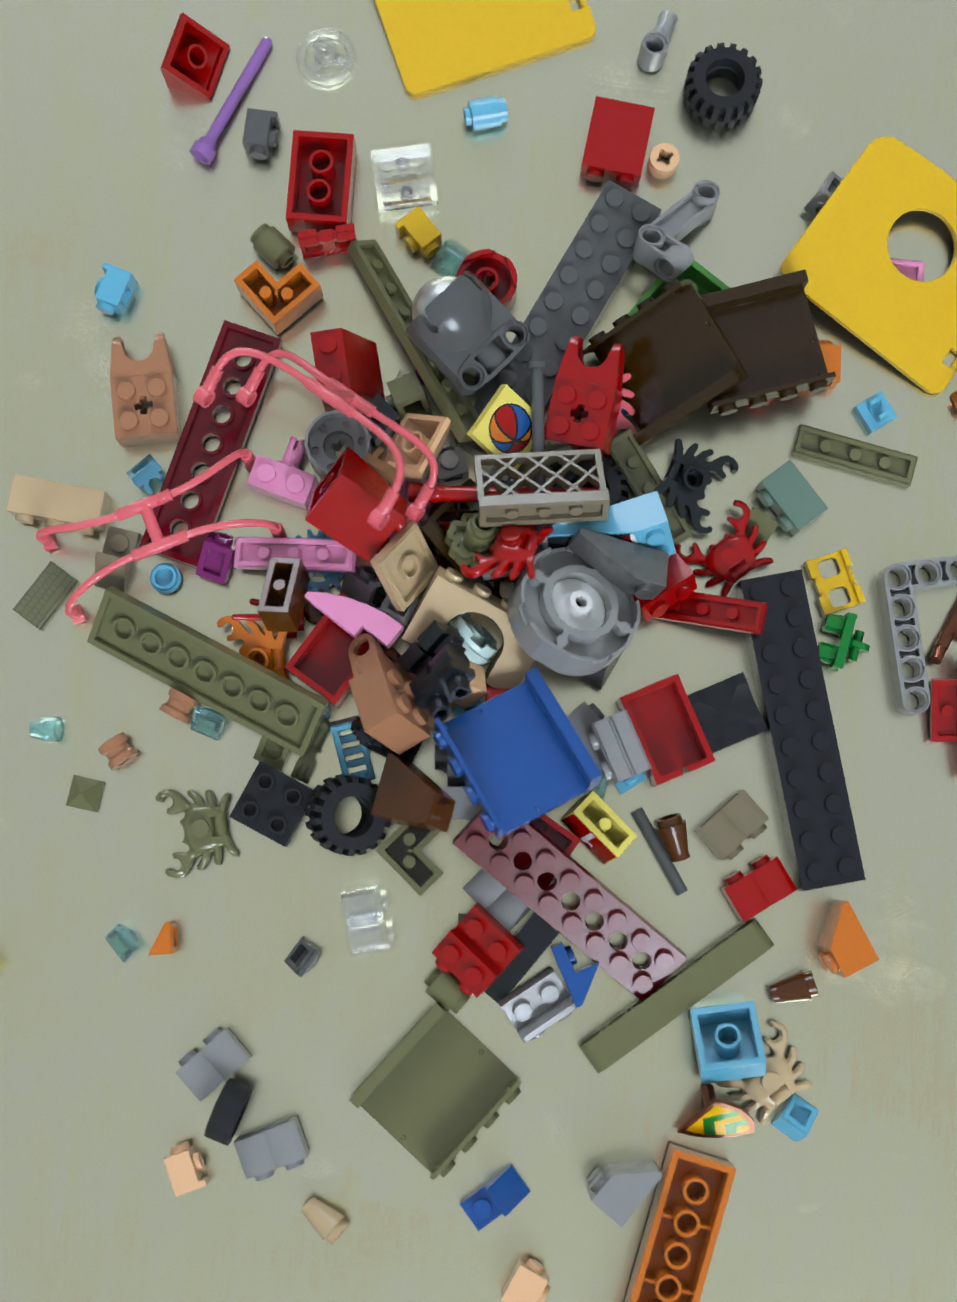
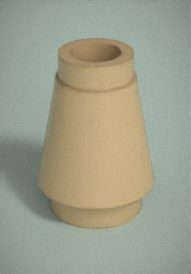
(325, 1220)

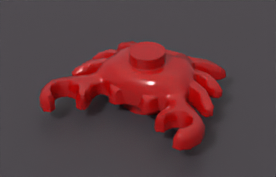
(511, 550)
(731, 556)

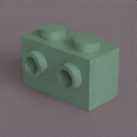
(790, 498)

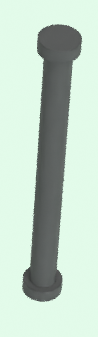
(537, 406)

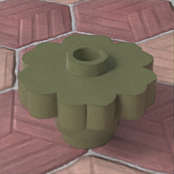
(468, 538)

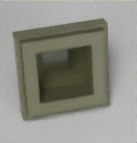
(85, 793)

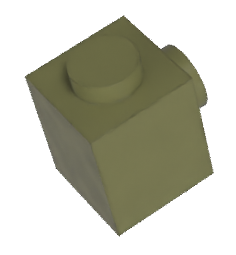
(407, 395)

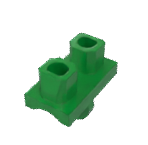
(843, 628)

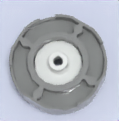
(571, 614)

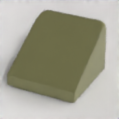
(765, 523)

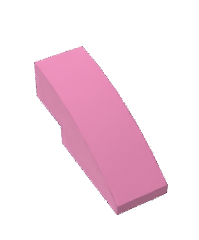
(356, 617)

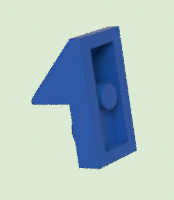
(577, 980)
(495, 1197)

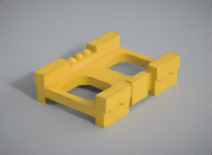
(843, 579)

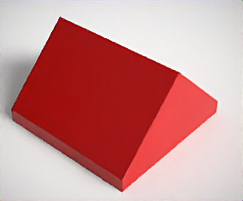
(193, 58)

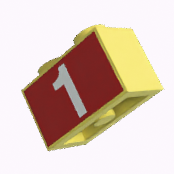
(598, 827)

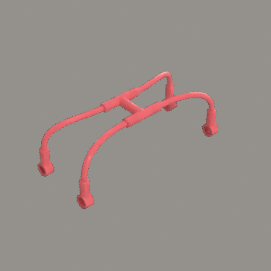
(343, 400)
(159, 543)

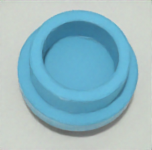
(165, 578)

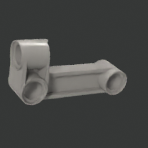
(659, 243)

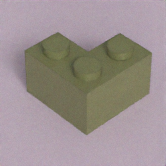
(405, 855)

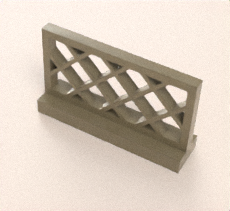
(542, 505)

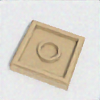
(405, 566)

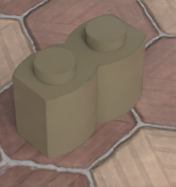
(732, 825)

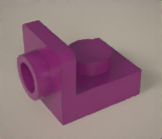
(217, 557)

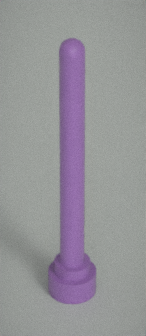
(205, 147)

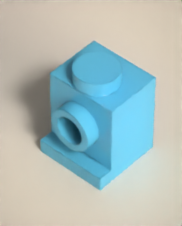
(114, 290)

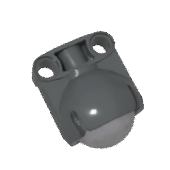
(464, 330)

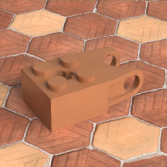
(140, 385)
(385, 697)

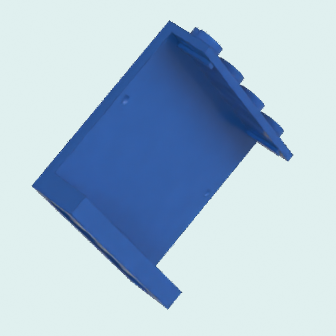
(517, 755)

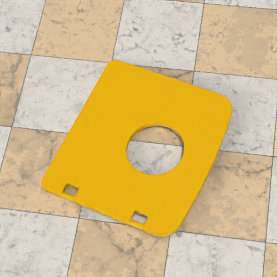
(464, 39)
(851, 268)

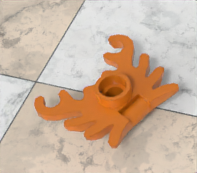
(259, 646)

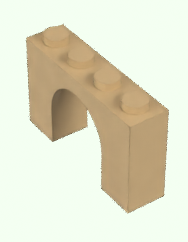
(451, 596)

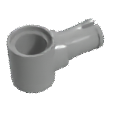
(656, 41)

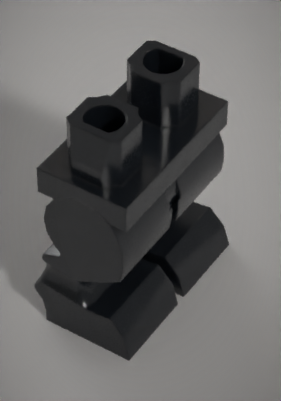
(440, 669)

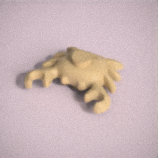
(778, 1081)

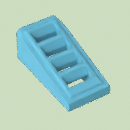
(343, 724)

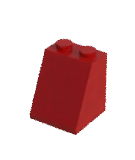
(348, 360)
(345, 502)

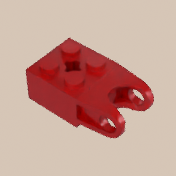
(588, 390)

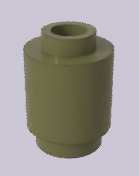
(273, 246)
(445, 990)

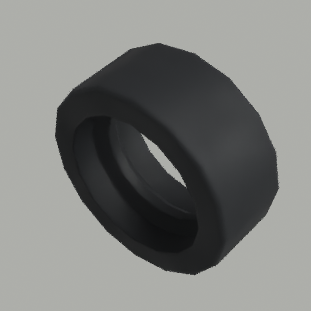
(228, 1111)

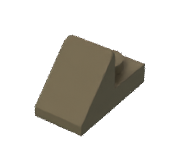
(117, 544)

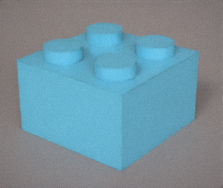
(728, 1042)

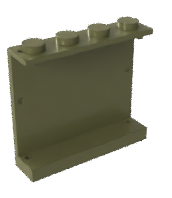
(437, 1090)

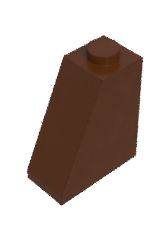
(411, 797)

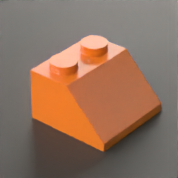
(843, 941)

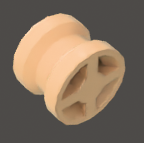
(660, 168)

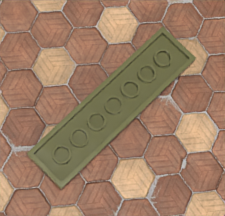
(207, 671)

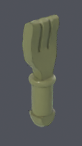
(305, 765)

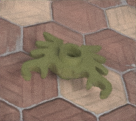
(203, 829)

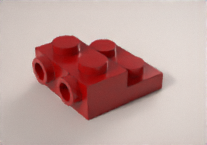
(477, 951)

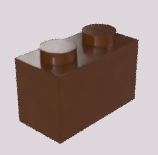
(283, 594)

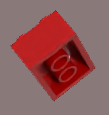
(320, 180)

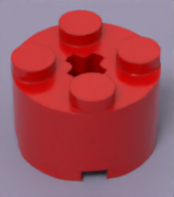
(496, 271)

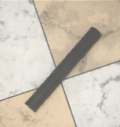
(659, 851)

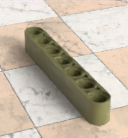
(676, 995)

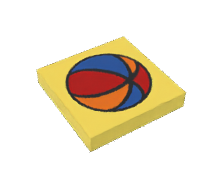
(504, 424)

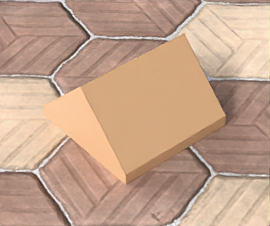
(430, 430)

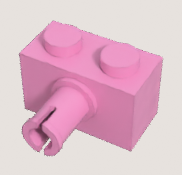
(284, 478)

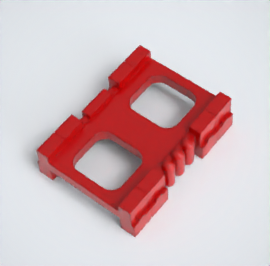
(324, 242)

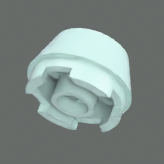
(477, 640)

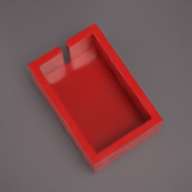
(324, 660)
(667, 729)

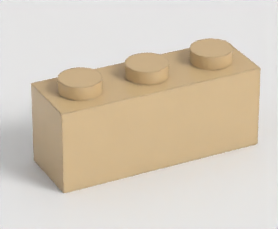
(56, 503)

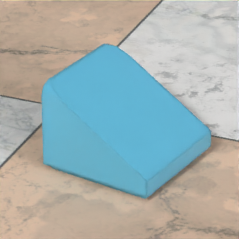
(795, 1118)

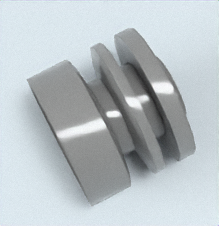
(331, 433)

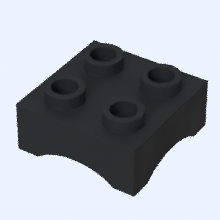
(727, 712)
(272, 804)

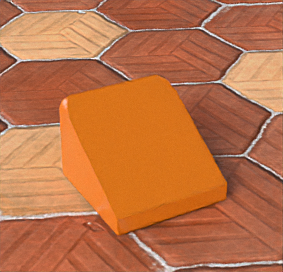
(167, 940)

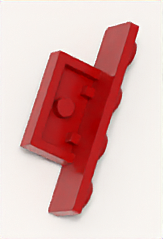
(943, 710)

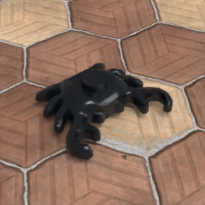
(688, 479)

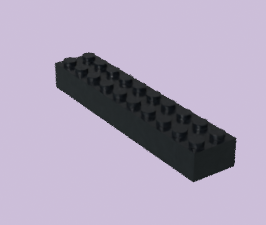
(801, 735)

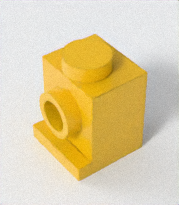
(419, 233)

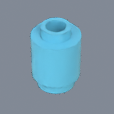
(485, 113)

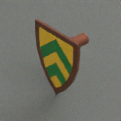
(718, 1118)

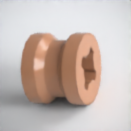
(178, 705)
(117, 751)

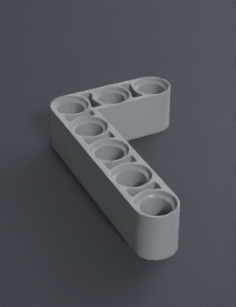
(909, 624)

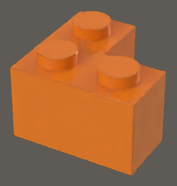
(279, 301)

